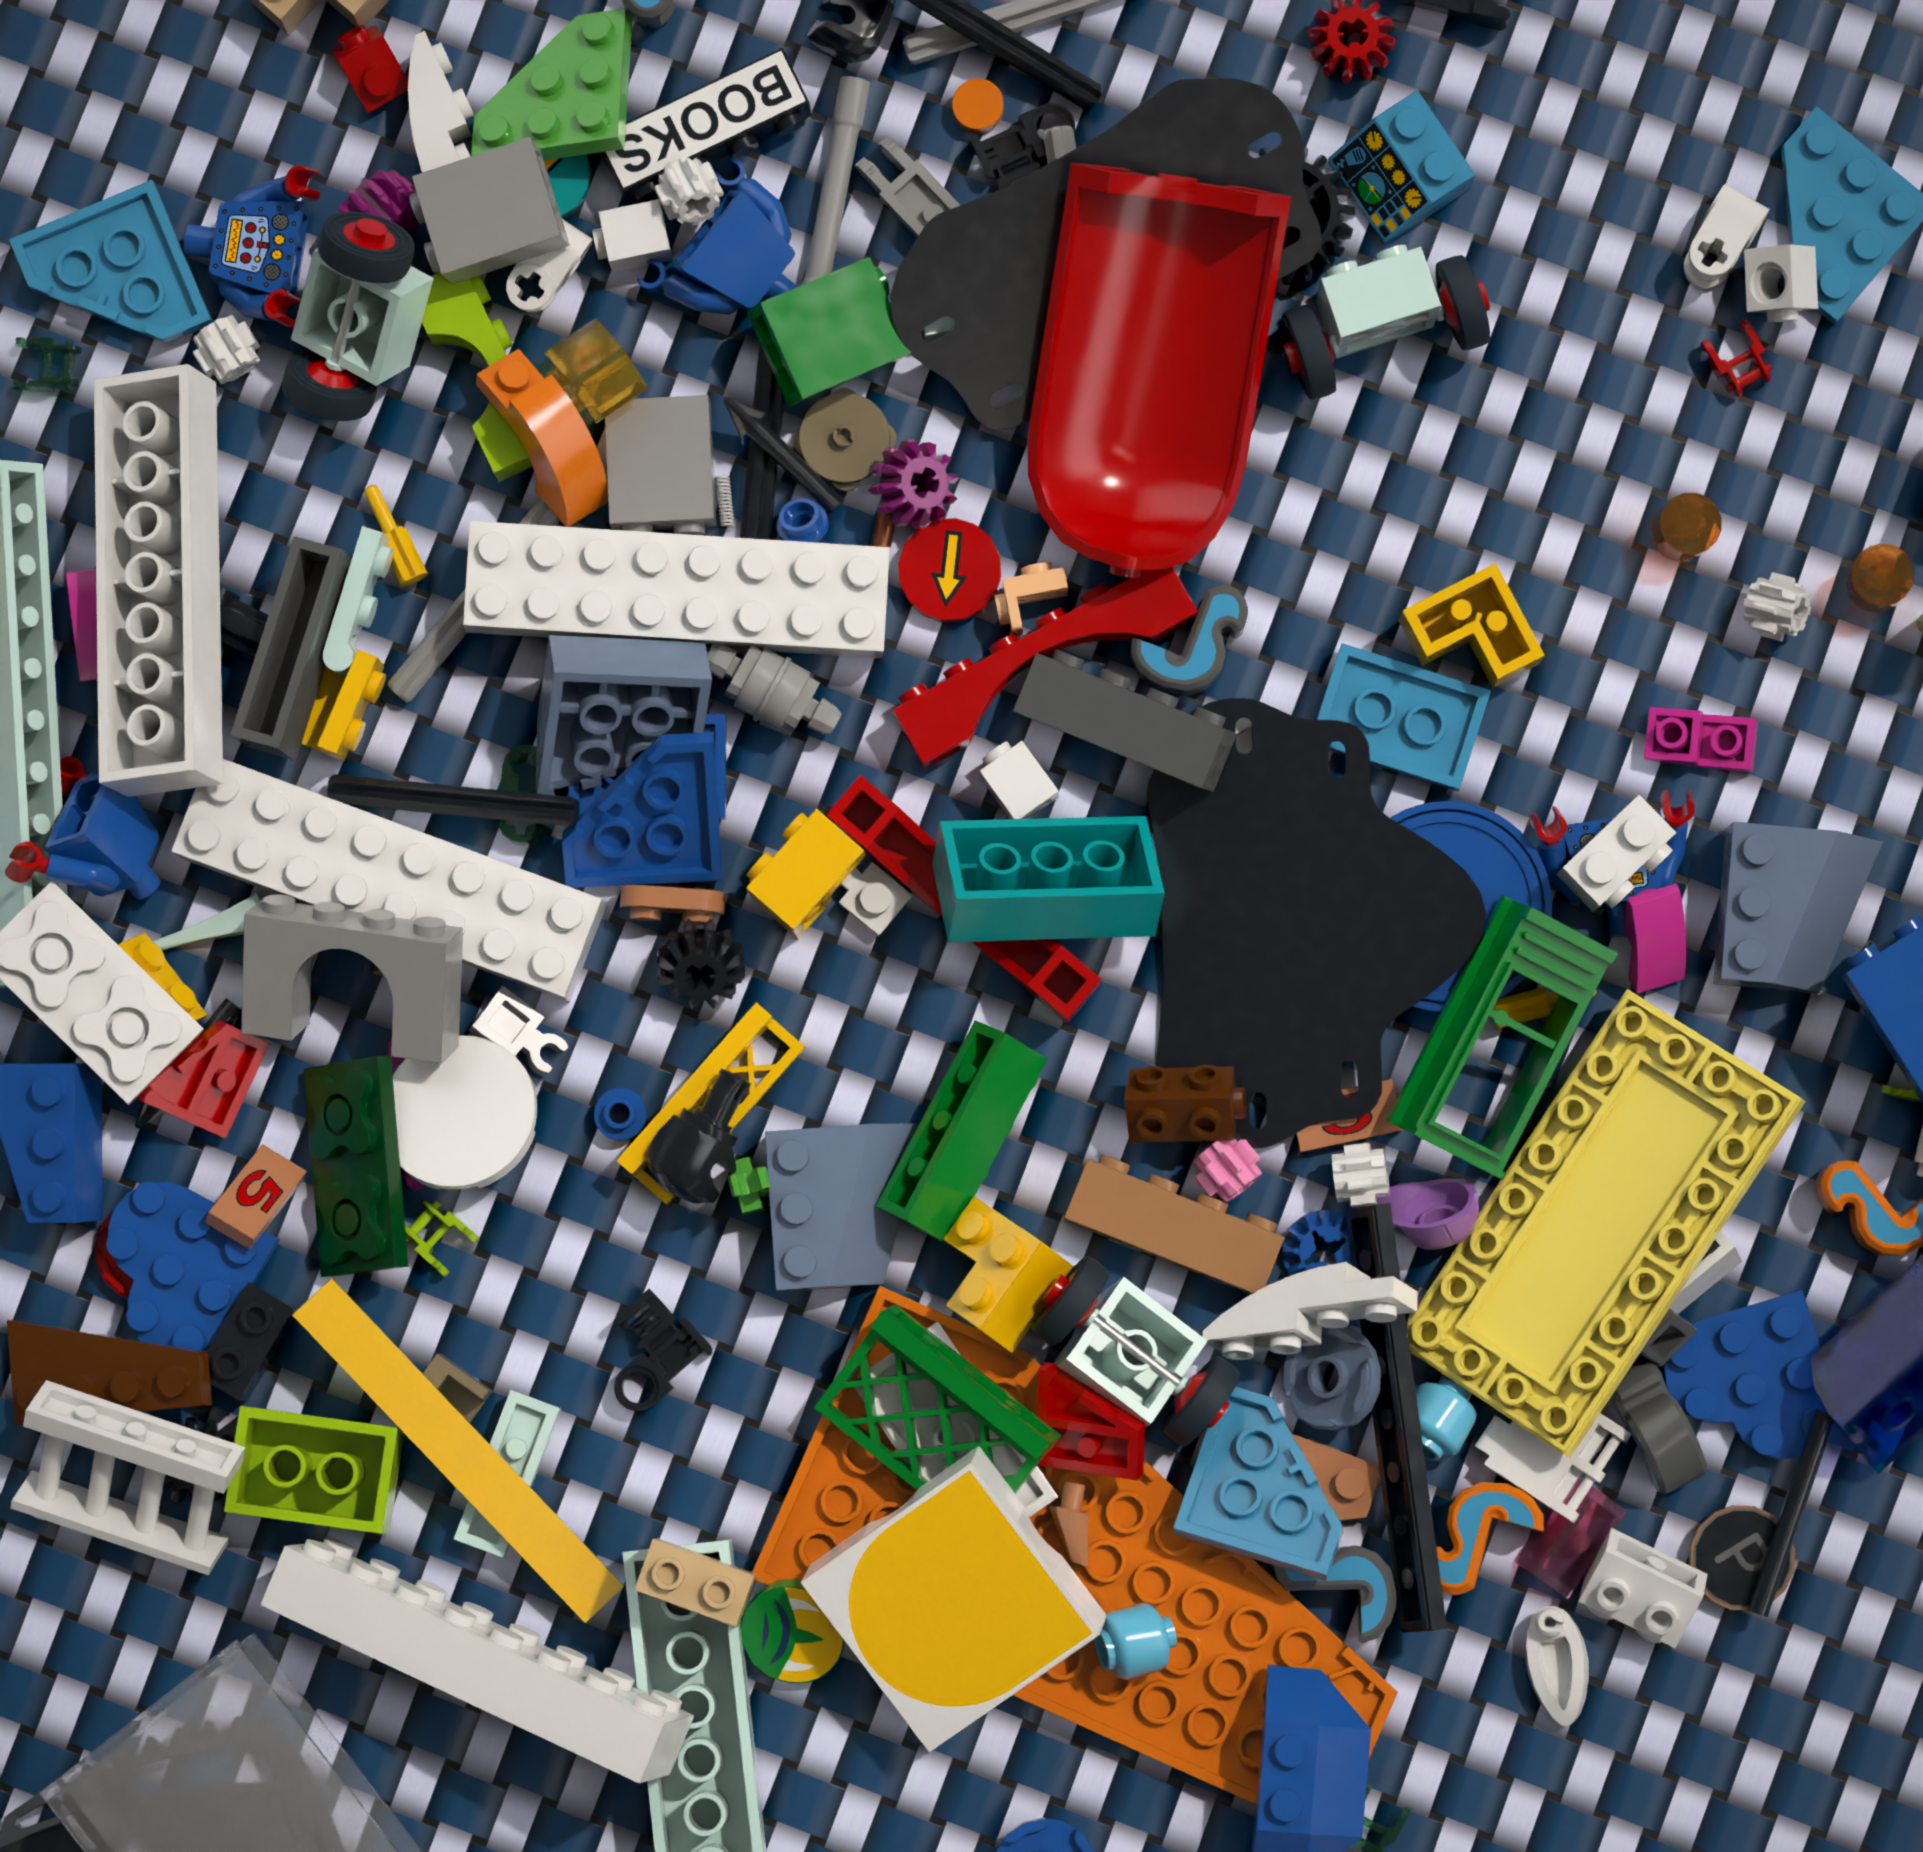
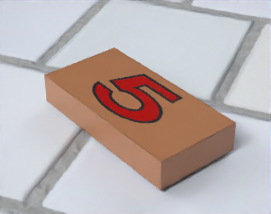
(1355, 1129)
(255, 1196)

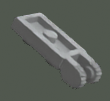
(914, 194)

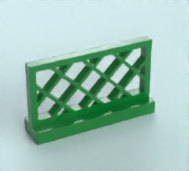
(953, 1378)

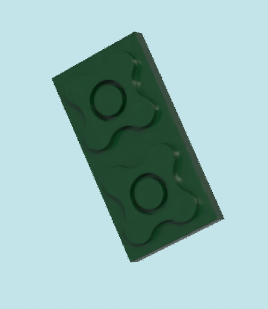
(356, 1166)

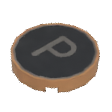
(1732, 1551)

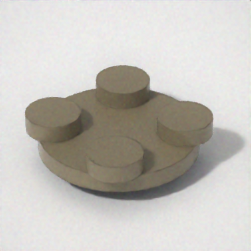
(844, 438)

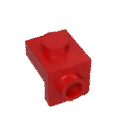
(370, 66)

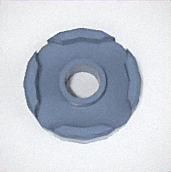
(1356, 1386)

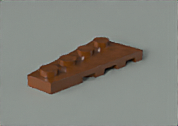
(105, 1366)

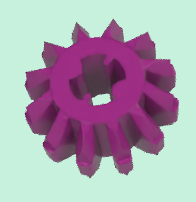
(384, 196)
(930, 479)

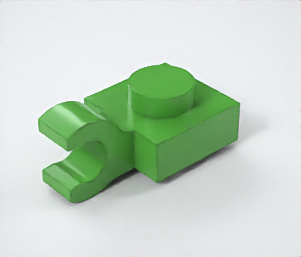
(749, 1185)

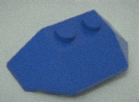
(1309, 1766)

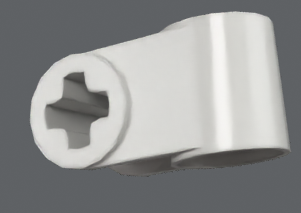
(1726, 233)
(552, 267)

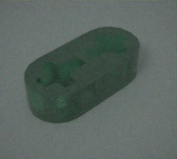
(512, 782)

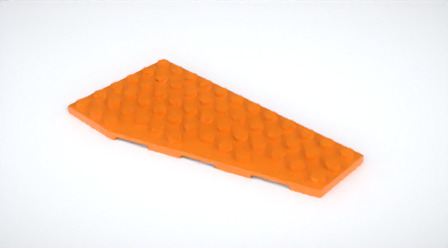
(1224, 1606)

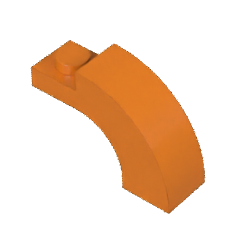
(553, 433)

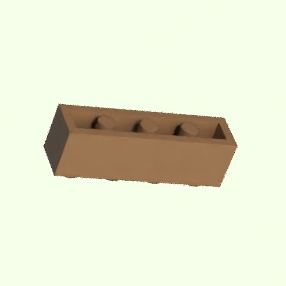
(1174, 1227)

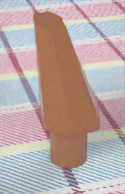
(1072, 1523)

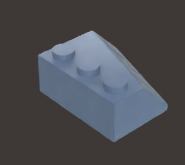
(611, 701)
(1786, 903)
(826, 1203)

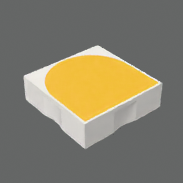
(954, 1600)

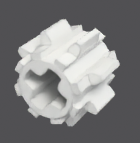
(689, 190)
(226, 349)
(1777, 606)
(1360, 1175)

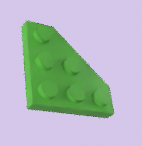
(568, 94)

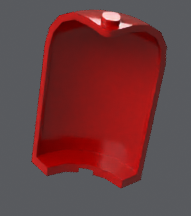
(1151, 362)

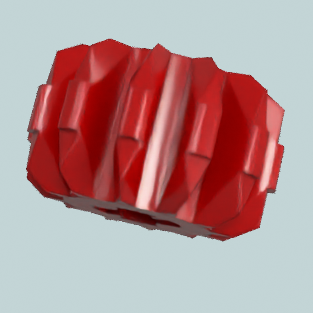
(1358, 55)

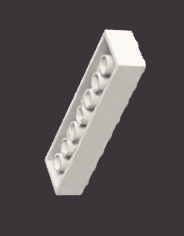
(158, 581)
(676, 588)
(343, 855)
(479, 1659)

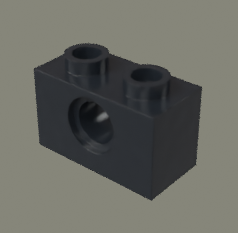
(249, 1341)

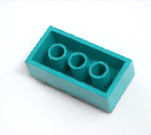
(1047, 878)

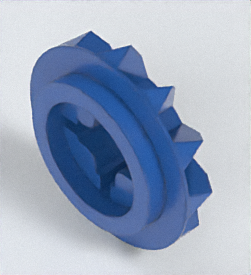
(1299, 1240)

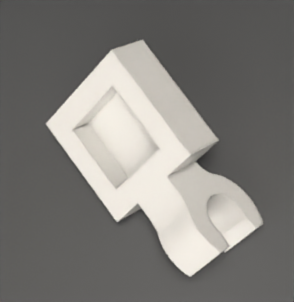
(873, 897)

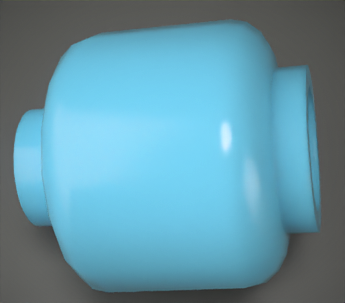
(1443, 1418)
(1135, 1641)

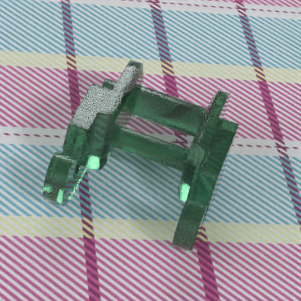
(47, 382)
(1387, 1834)

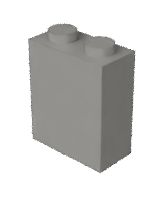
(488, 211)
(661, 465)

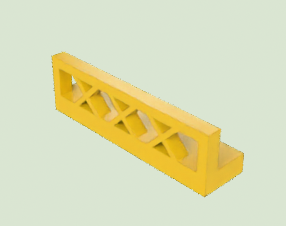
(698, 1086)

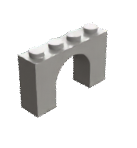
(415, 956)

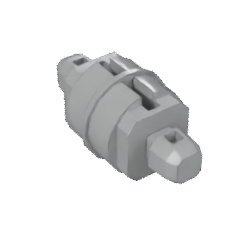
(772, 689)

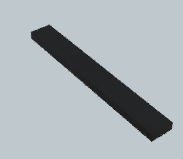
(1399, 1435)

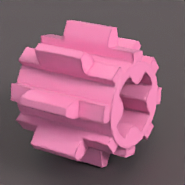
(1227, 1168)

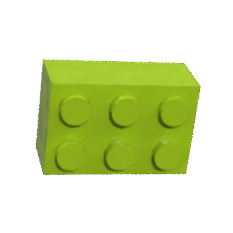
(316, 1470)

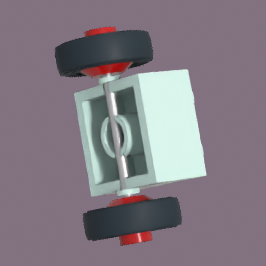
(1381, 305)
(355, 316)
(1133, 1351)

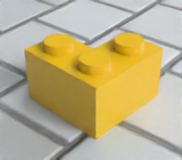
(1479, 613)
(804, 872)
(1008, 1276)

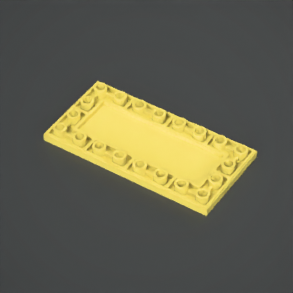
(1600, 1222)

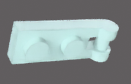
(356, 603)

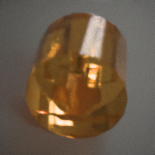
(1686, 527)
(1880, 578)

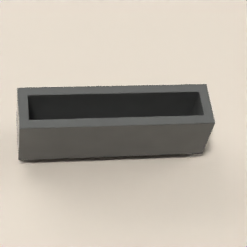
(291, 650)
(1124, 721)

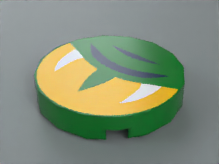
(790, 1634)

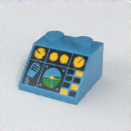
(1402, 167)

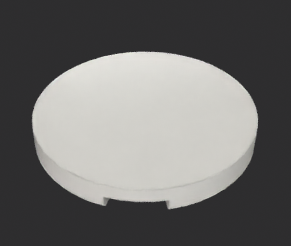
(464, 1117)

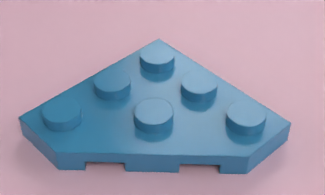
(1846, 207)
(118, 265)
(1259, 1492)

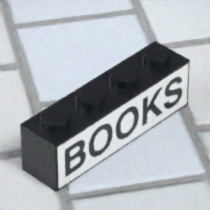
(710, 123)

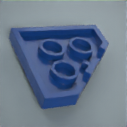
(652, 820)

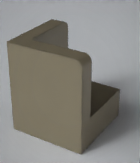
(457, 1386)

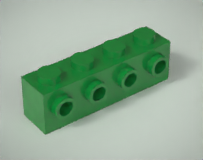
(962, 1131)

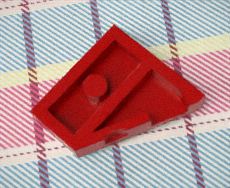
(209, 1078)
(1094, 1430)

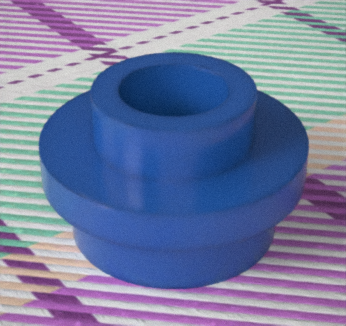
(802, 521)
(635, 1121)

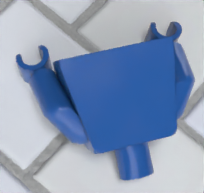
(733, 255)

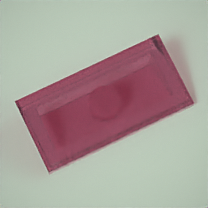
(1568, 1548)

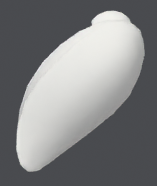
(1557, 1663)

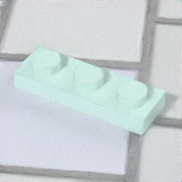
(521, 1441)

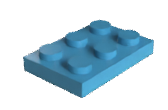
(1409, 715)

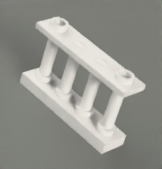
(138, 1439)

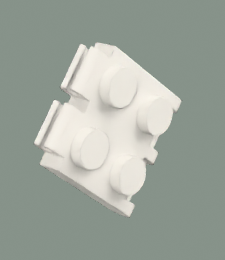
(1544, 1470)

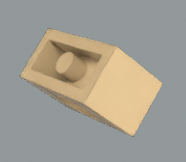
(695, 1582)

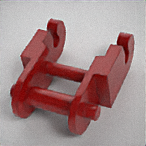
(1722, 368)

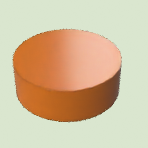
(978, 105)

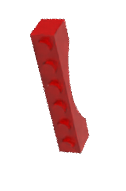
(947, 715)
(907, 855)

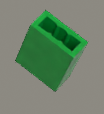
(828, 331)

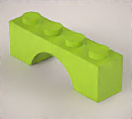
(458, 318)

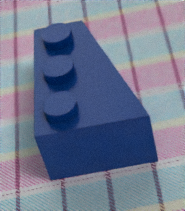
(54, 1139)

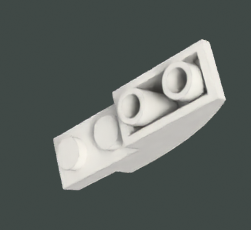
(434, 110)
(1297, 1307)

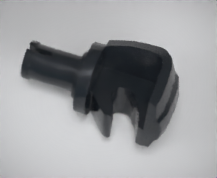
(861, 31)
(696, 1141)

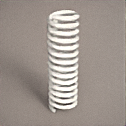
(722, 500)

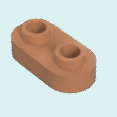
(649, 902)

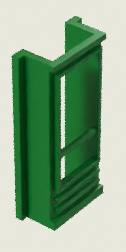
(1540, 950)

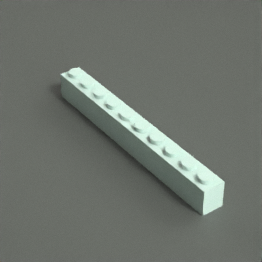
(27, 682)

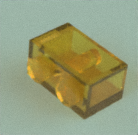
(595, 371)

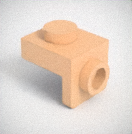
(1035, 584)

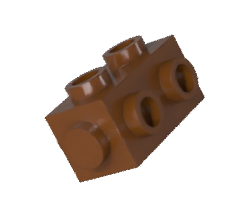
(1183, 1104)

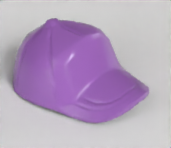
(1434, 1211)

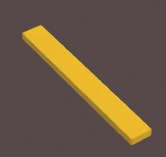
(458, 1450)

